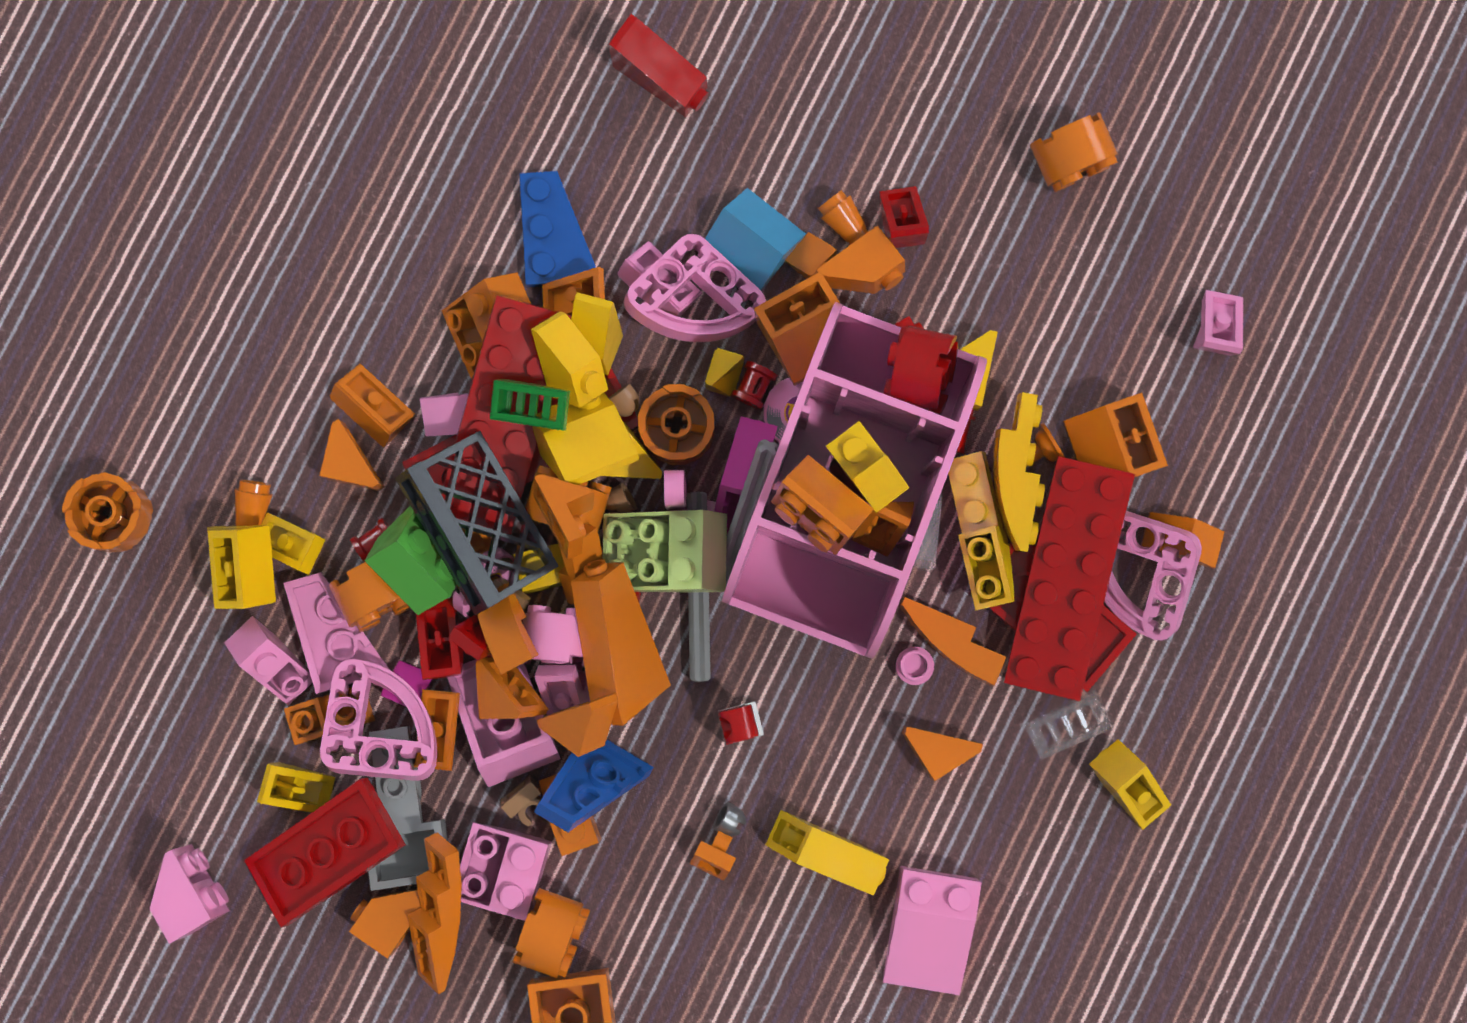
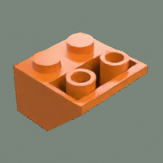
(470, 314)
(795, 323)
(1117, 437)
(820, 505)

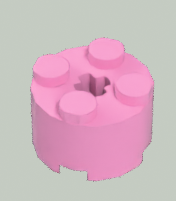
(554, 636)

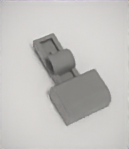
(403, 805)

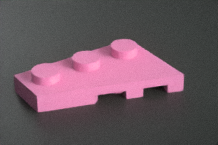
(325, 632)

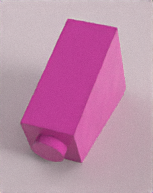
(743, 448)

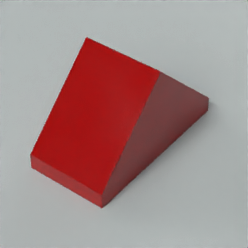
(903, 217)
(437, 652)

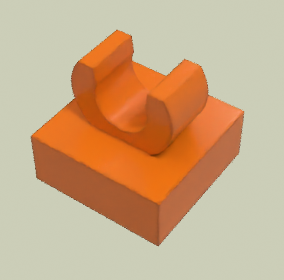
(713, 857)

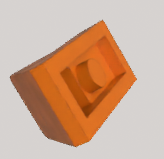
(560, 294)
(561, 507)

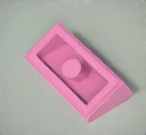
(643, 259)

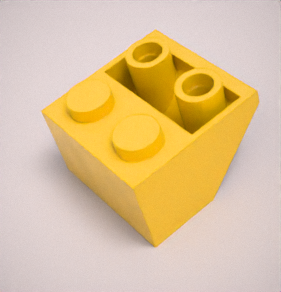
(241, 566)

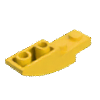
(1014, 488)
(983, 533)

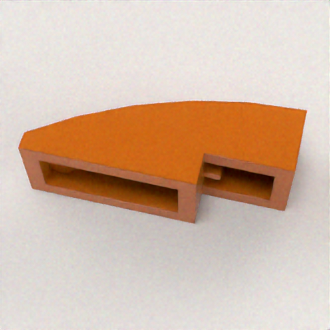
(953, 641)

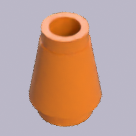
(843, 217)
(251, 502)

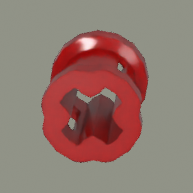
(754, 385)
(366, 541)

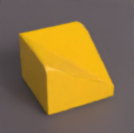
(724, 372)

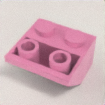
(502, 869)
(185, 894)

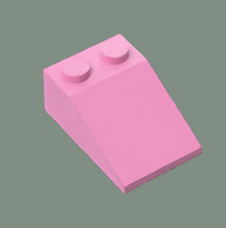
(501, 745)
(931, 930)

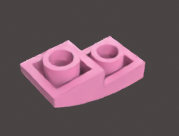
(442, 413)

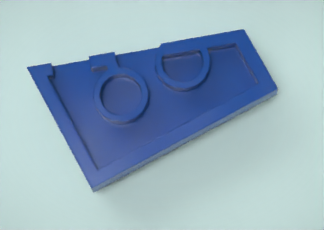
(550, 231)
(590, 784)

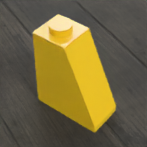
(827, 853)

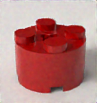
(922, 367)

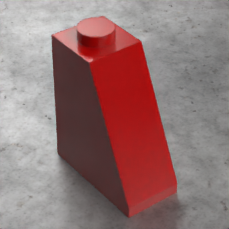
(657, 67)

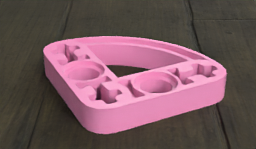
(698, 270)
(1168, 564)
(351, 735)

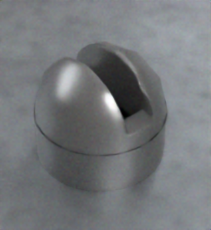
(728, 819)

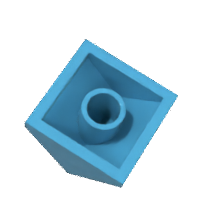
(754, 237)

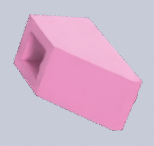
(268, 660)

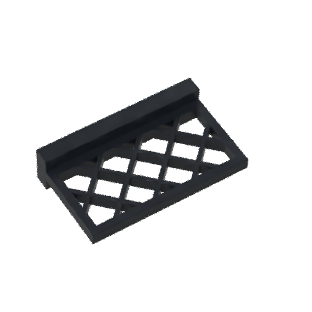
(450, 539)

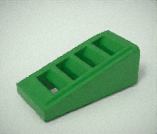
(502, 402)

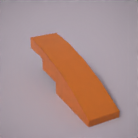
(437, 922)

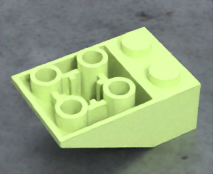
(669, 549)

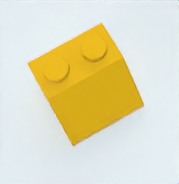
(590, 445)

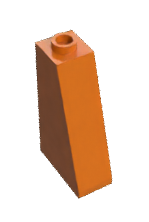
(616, 640)

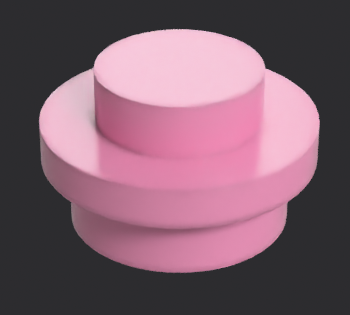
(914, 665)

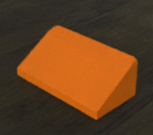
(371, 405)
(443, 712)

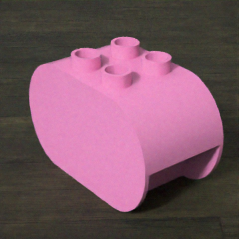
(856, 592)

